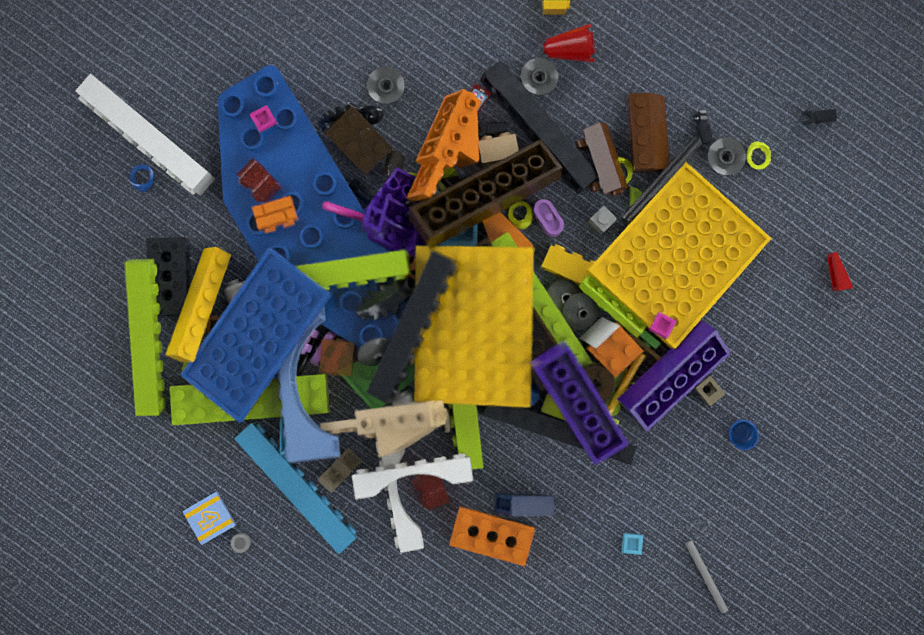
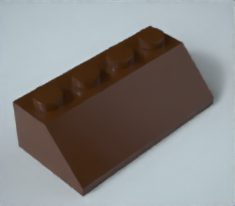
(647, 132)

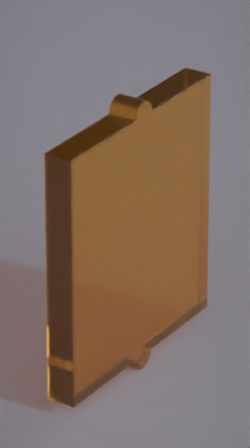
(646, 349)
(336, 357)

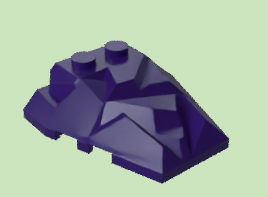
(386, 217)

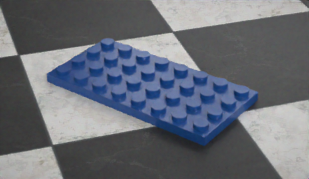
(255, 334)

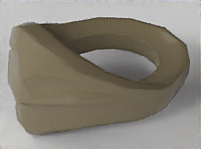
(447, 427)

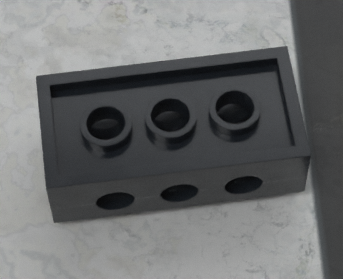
(179, 267)

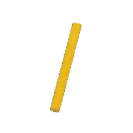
(625, 382)

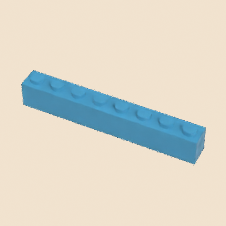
(296, 487)

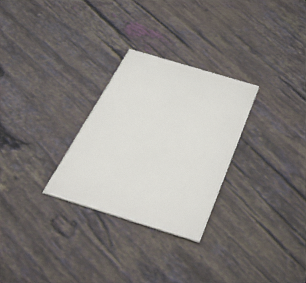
(599, 332)

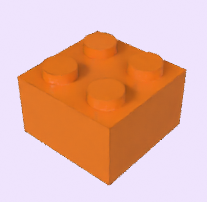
(616, 351)

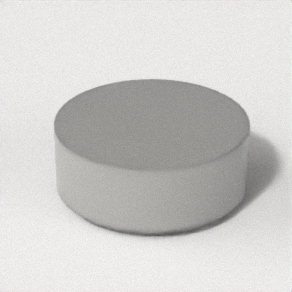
(240, 542)

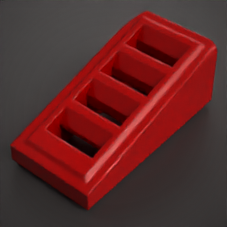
(838, 274)

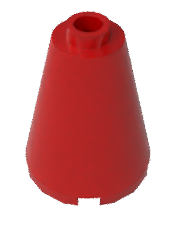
(572, 45)

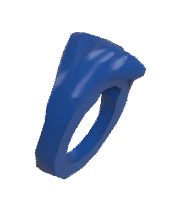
(141, 187)

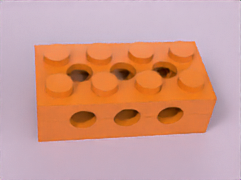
(494, 548)

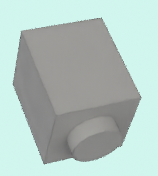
(602, 220)

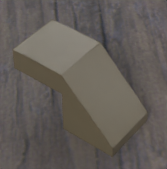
(339, 470)

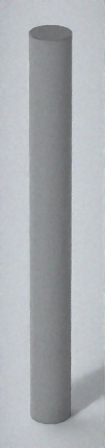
(706, 576)

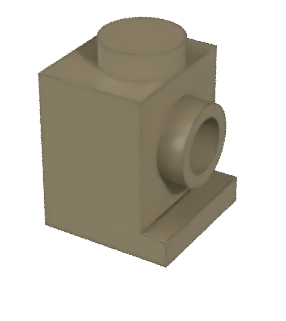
(714, 393)

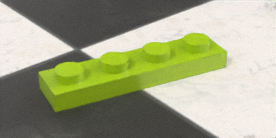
(612, 305)

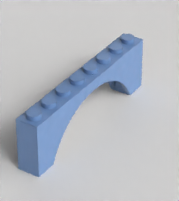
(302, 435)

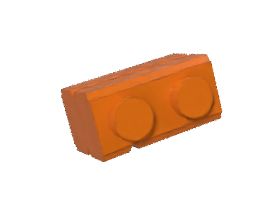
(275, 214)

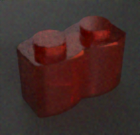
(258, 180)
(432, 490)

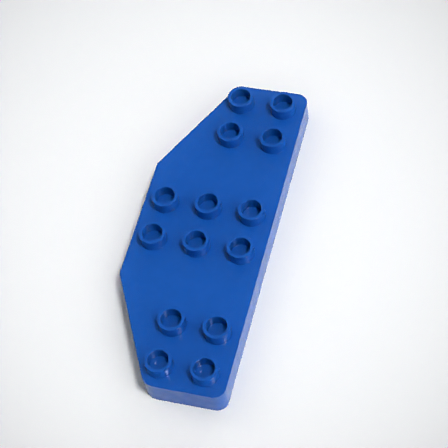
(310, 176)

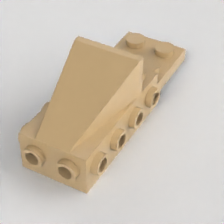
(393, 426)

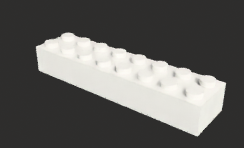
(141, 132)

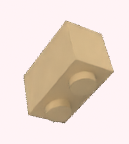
(495, 149)

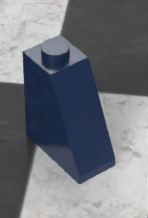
(524, 504)

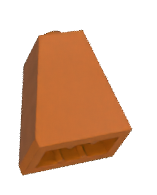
(498, 225)

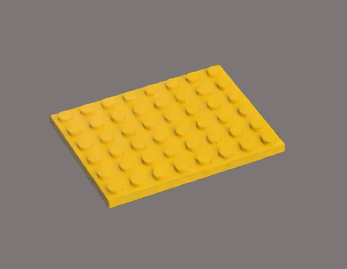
(679, 254)
(482, 331)

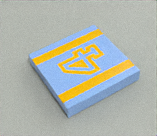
(209, 518)

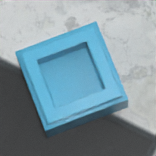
(632, 543)

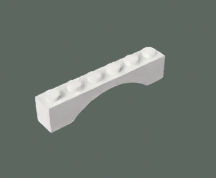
(453, 470)
(408, 532)

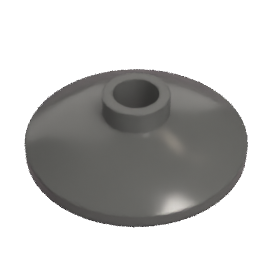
(542, 68)
(383, 76)
(735, 153)
(559, 289)
(574, 306)
(373, 351)

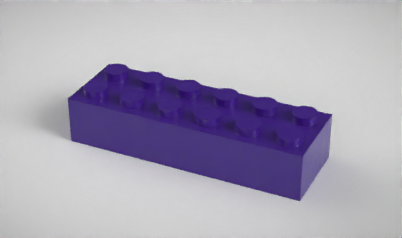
(674, 375)
(579, 402)

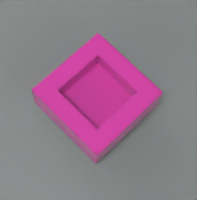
(263, 118)
(662, 325)

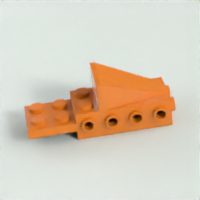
(448, 143)

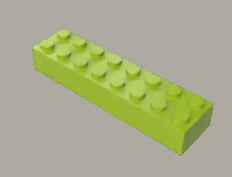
(193, 407)

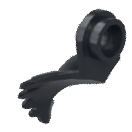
(371, 113)
(386, 299)

